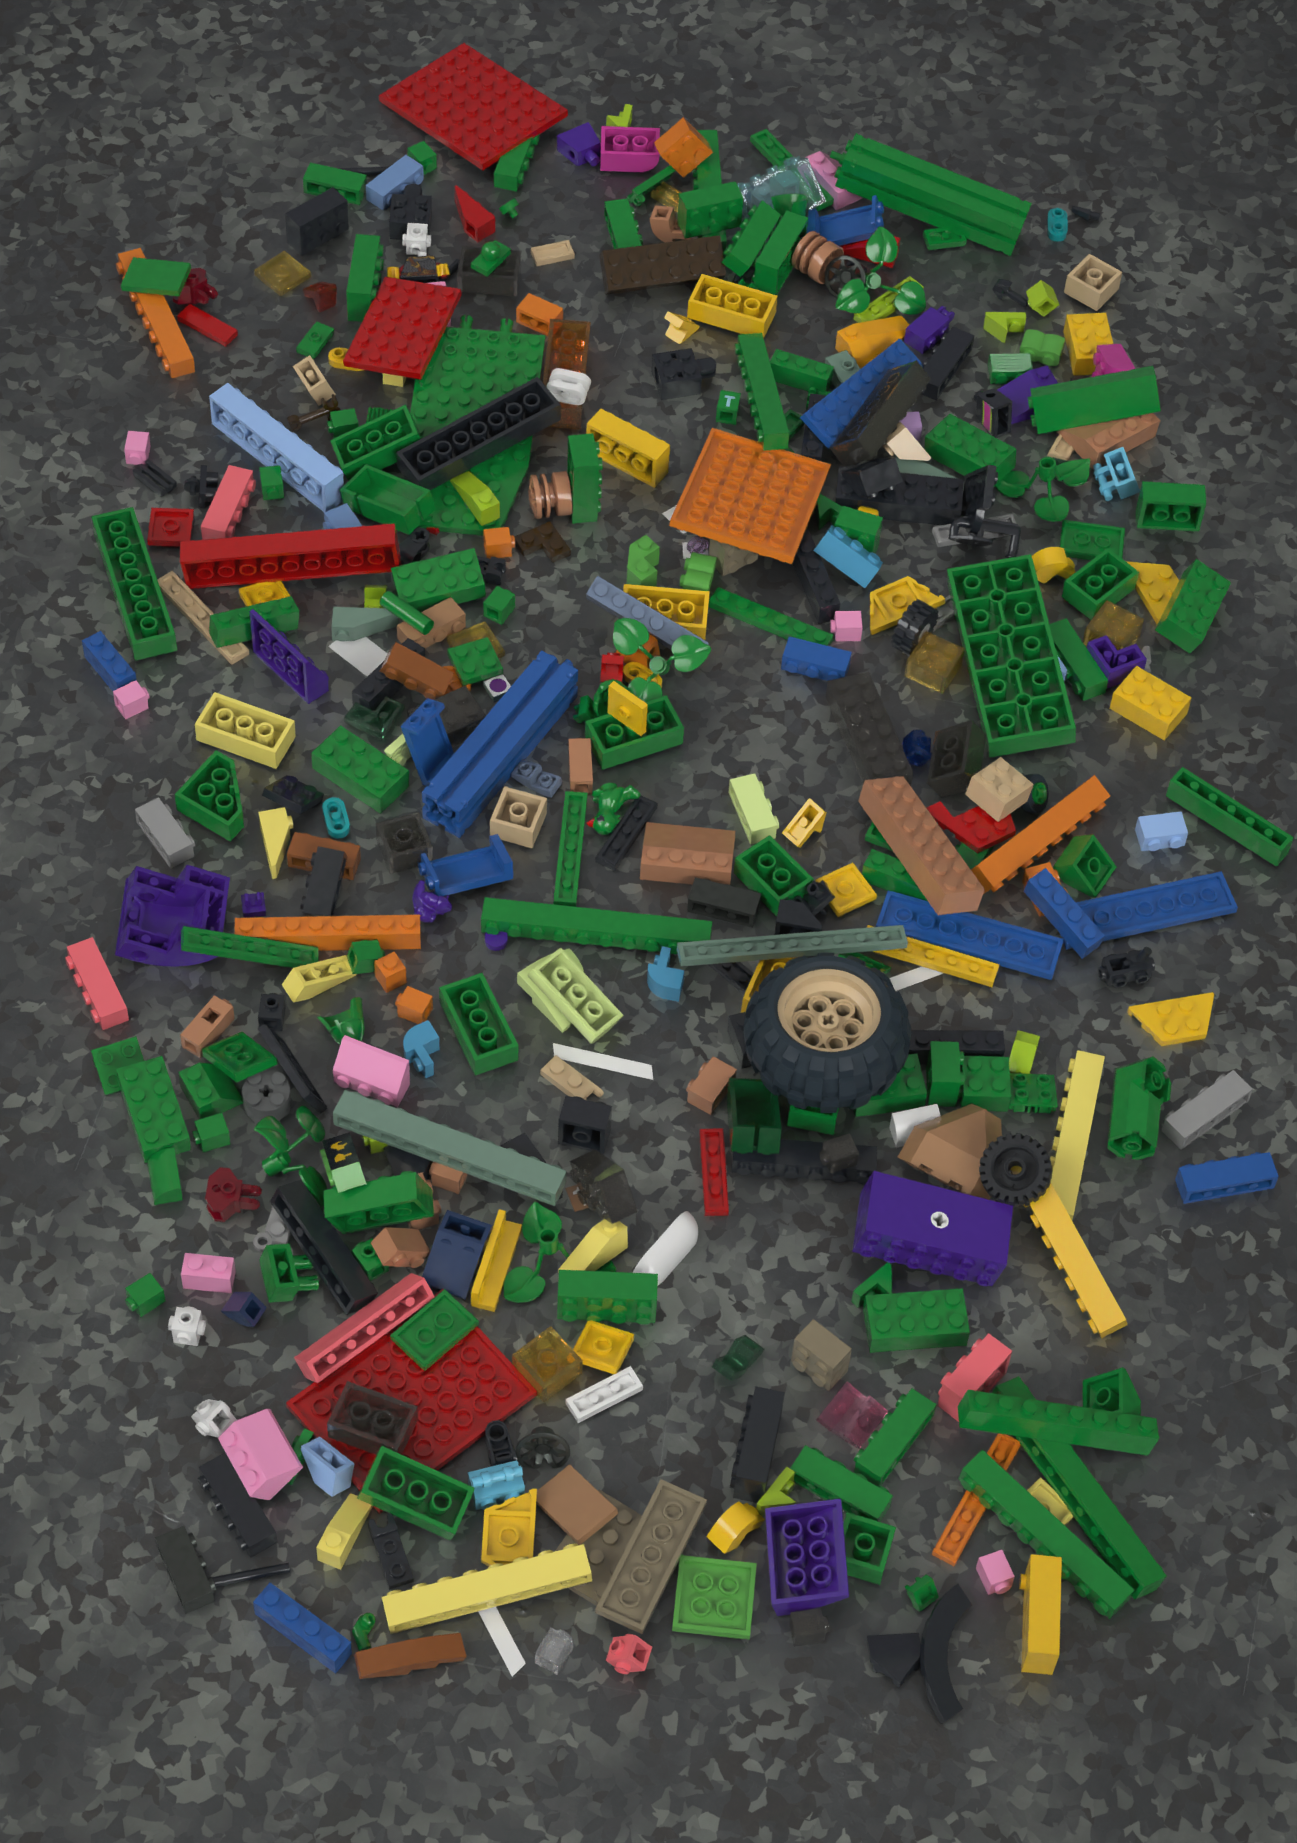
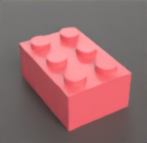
(975, 1372)

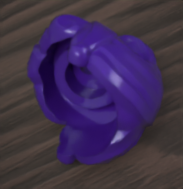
(428, 904)

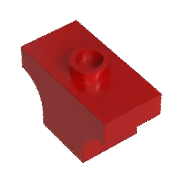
(612, 667)

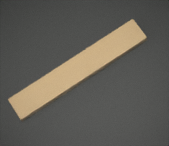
(197, 613)

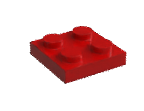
(170, 526)

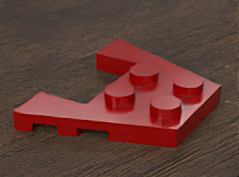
(974, 827)

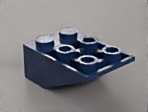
(456, 1254)

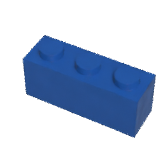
(815, 659)
(107, 661)

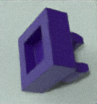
(253, 905)

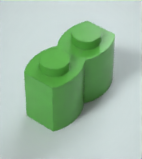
(1043, 347)
(699, 572)

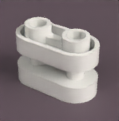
(569, 386)

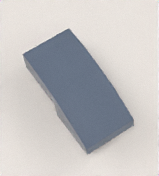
(533, 777)

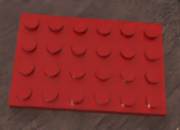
(402, 328)

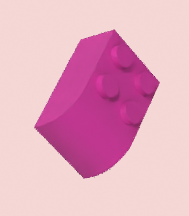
(628, 149)
(1111, 359)

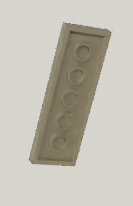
(651, 1556)

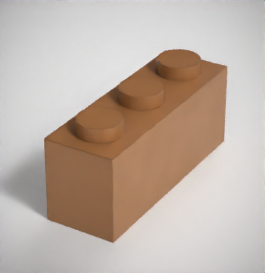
(447, 620)

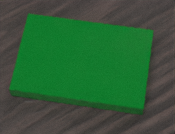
(156, 276)
(1088, 540)
(239, 1056)
(434, 1329)

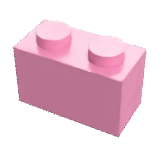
(208, 1273)

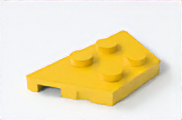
(1155, 586)
(892, 600)
(1175, 1019)
(509, 1530)

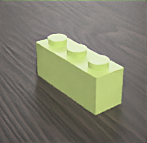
(753, 808)

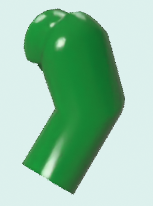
(362, 1629)

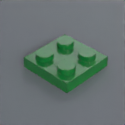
(475, 661)

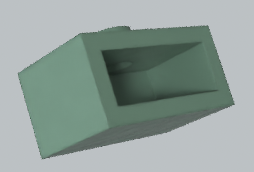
(844, 367)

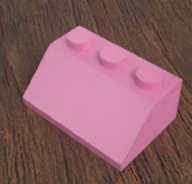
(825, 170)
(371, 1071)
(260, 1454)

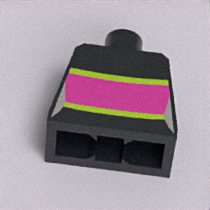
(994, 412)

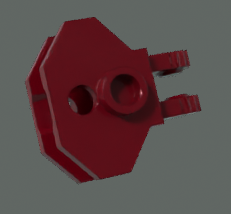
(196, 289)
(226, 1194)

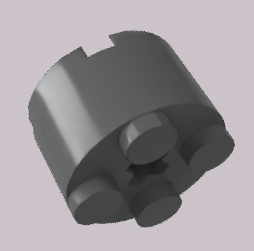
(266, 1095)

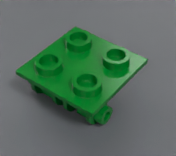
(115, 1056)
(1034, 1092)

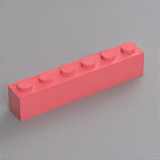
(364, 1327)

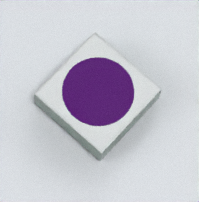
(496, 687)

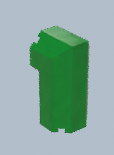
(1135, 1108)

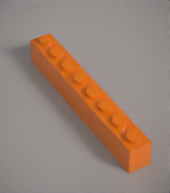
(161, 324)
(1040, 833)
(336, 932)

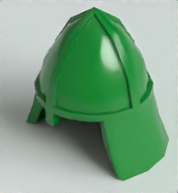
(791, 202)
(346, 1023)

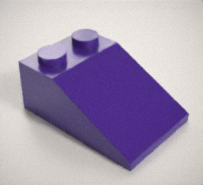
(1019, 390)

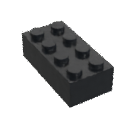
(756, 1444)

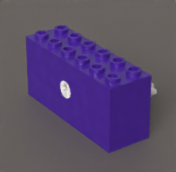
(933, 1229)

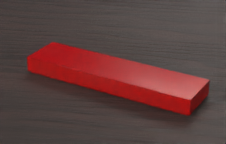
(714, 1172)

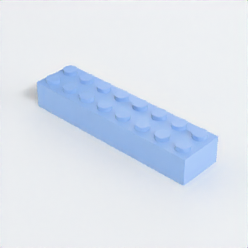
(275, 445)

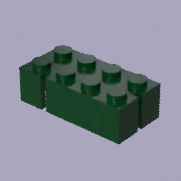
(753, 1117)

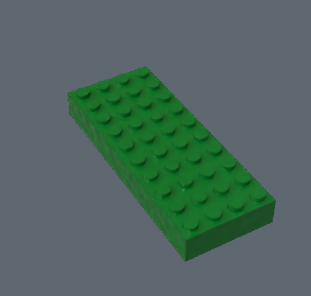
(1011, 656)

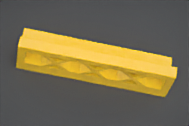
(495, 1263)

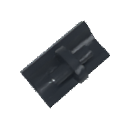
(195, 485)
(817, 897)

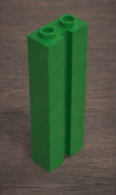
(1094, 400)

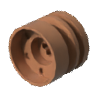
(814, 255)
(550, 494)

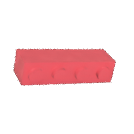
(228, 503)
(97, 984)

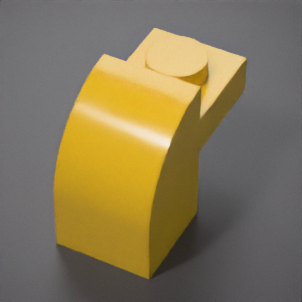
(1051, 562)
(734, 1526)

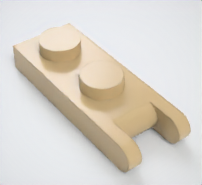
(569, 1079)

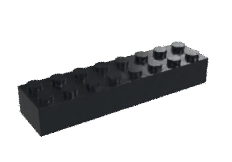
(479, 435)

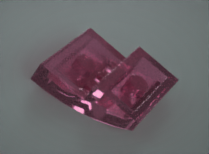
(852, 1415)

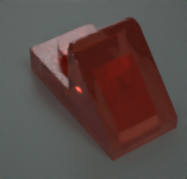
(323, 295)

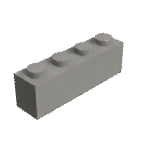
(1206, 1109)

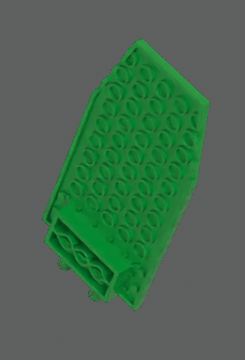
(461, 377)

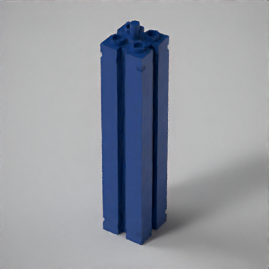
(500, 743)

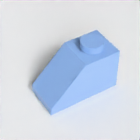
(327, 1466)

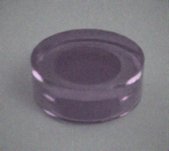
(697, 544)

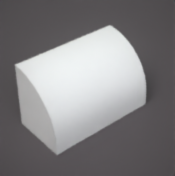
(904, 1122)

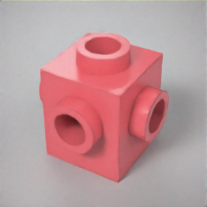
(628, 1654)

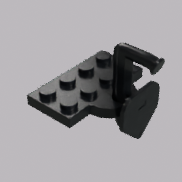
(976, 499)

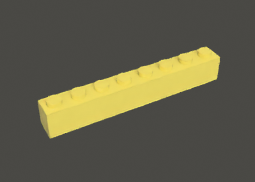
(1075, 1126)
(486, 1588)

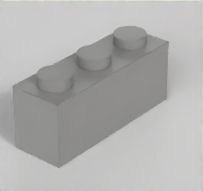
(165, 832)

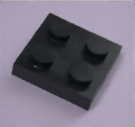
(293, 794)

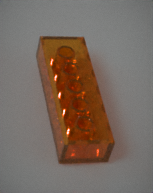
(568, 350)

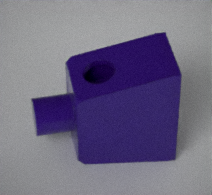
(580, 145)

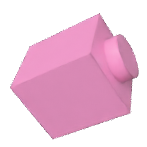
(137, 447)
(847, 626)
(131, 699)
(995, 1572)

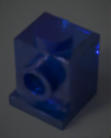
(917, 743)

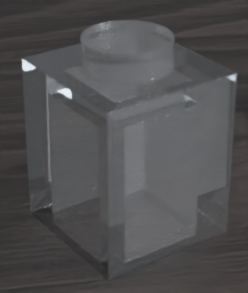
(554, 1650)

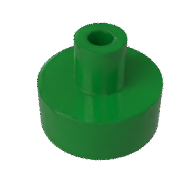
(510, 208)

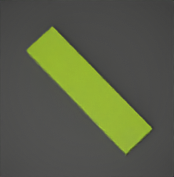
(882, 306)

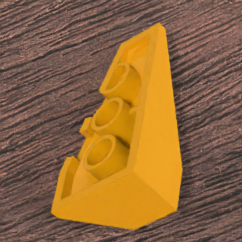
(870, 338)

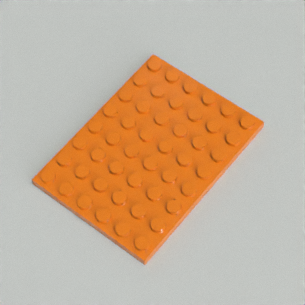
(750, 496)

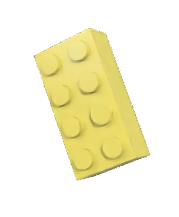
(245, 730)

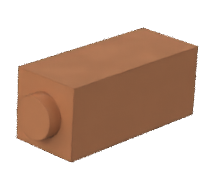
(580, 765)
(207, 1025)

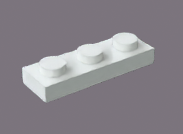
(604, 1394)

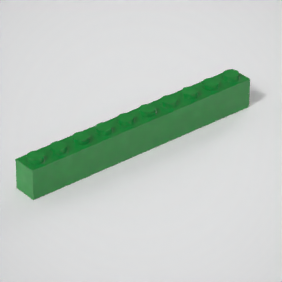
(590, 925)
(1090, 1505)

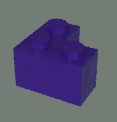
(1114, 663)

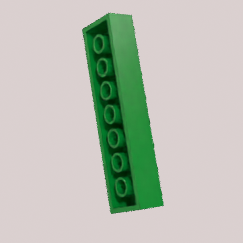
(134, 583)

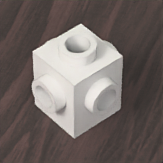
(416, 238)
(187, 1325)
(213, 1417)

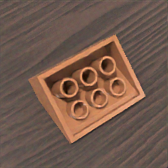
(1100, 438)
(686, 852)

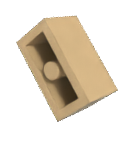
(313, 380)

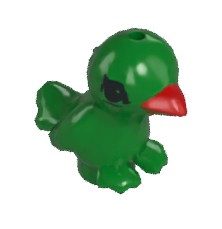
(609, 800)

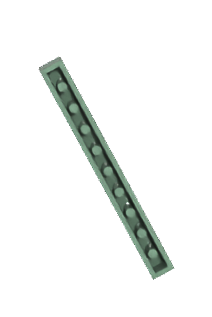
(450, 1147)

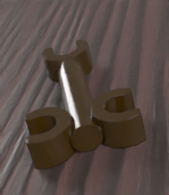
(296, 421)

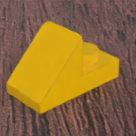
(680, 327)
(806, 821)

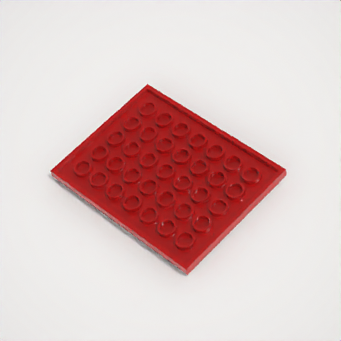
(473, 105)
(453, 1397)

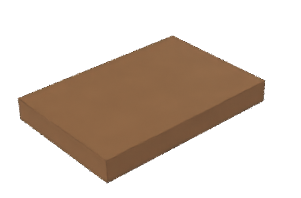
(575, 1504)

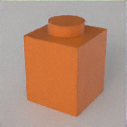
(498, 542)
(390, 972)
(414, 1005)

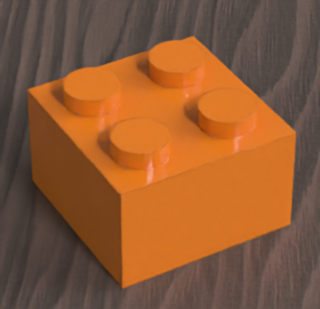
(683, 147)

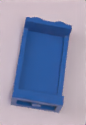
(848, 225)
(427, 740)
(467, 869)

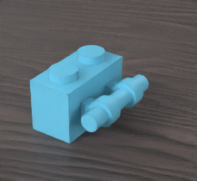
(1121, 472)
(496, 1484)

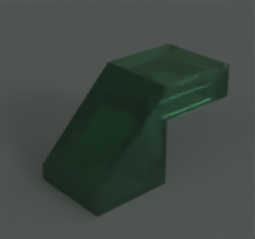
(738, 1358)

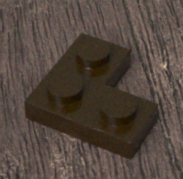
(544, 538)

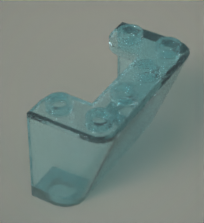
(791, 177)

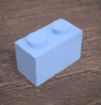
(1161, 831)

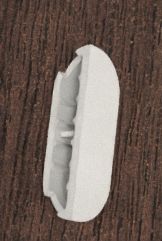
(670, 1247)

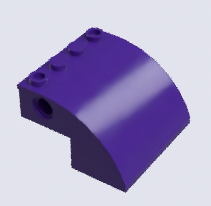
(159, 907)

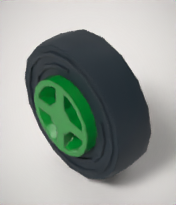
(1039, 794)

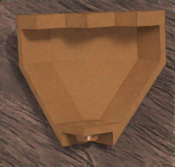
(952, 1147)

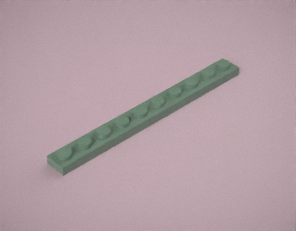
(791, 945)

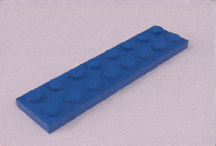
(836, 410)
(1160, 906)
(973, 935)

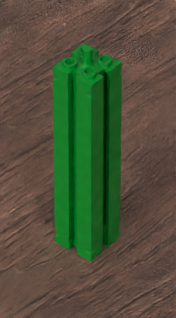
(931, 193)

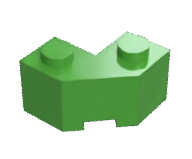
(641, 562)

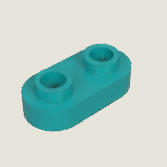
(1057, 224)
(336, 819)

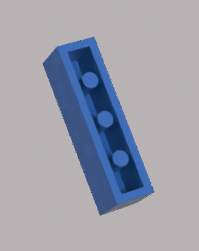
(1064, 913)
(1226, 1177)
(302, 1627)

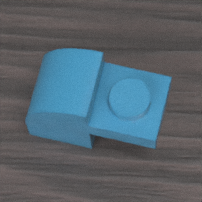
(662, 979)
(417, 1046)

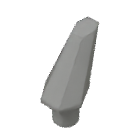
(1146, 651)

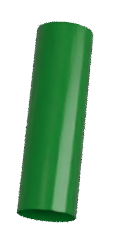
(406, 613)

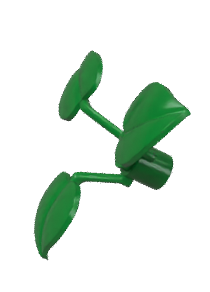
(853, 296)
(1051, 508)
(687, 650)
(280, 1159)
(540, 1227)

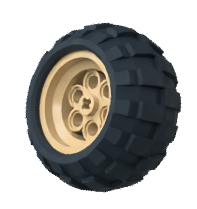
(832, 1000)

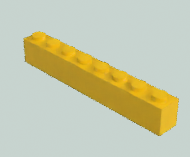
(1076, 1261)

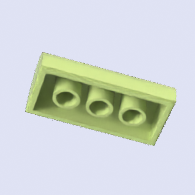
(575, 995)

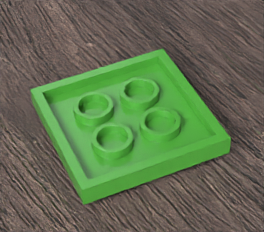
(714, 1597)

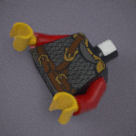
(420, 269)

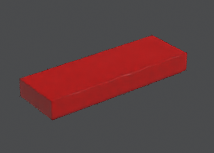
(207, 325)

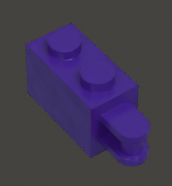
(928, 329)

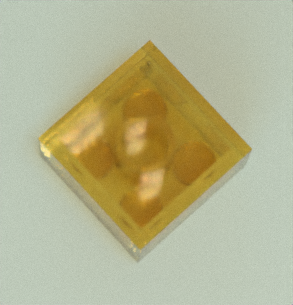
(1117, 623)
(934, 662)
(548, 1363)

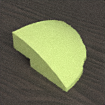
(539, 999)

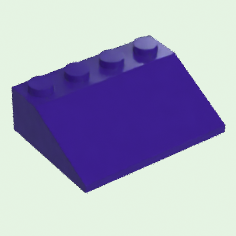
(287, 660)
(806, 1555)

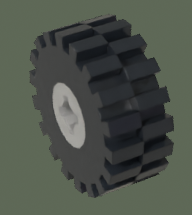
(913, 625)

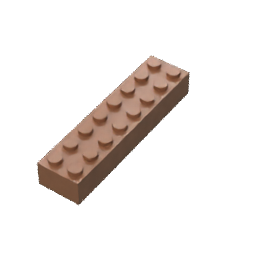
(921, 845)

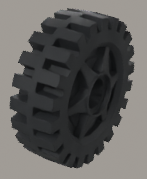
(1010, 1152)

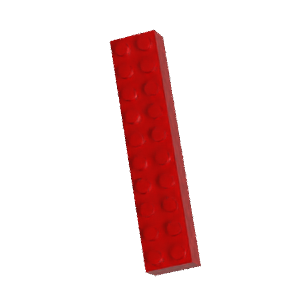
(289, 556)

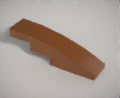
(409, 1655)

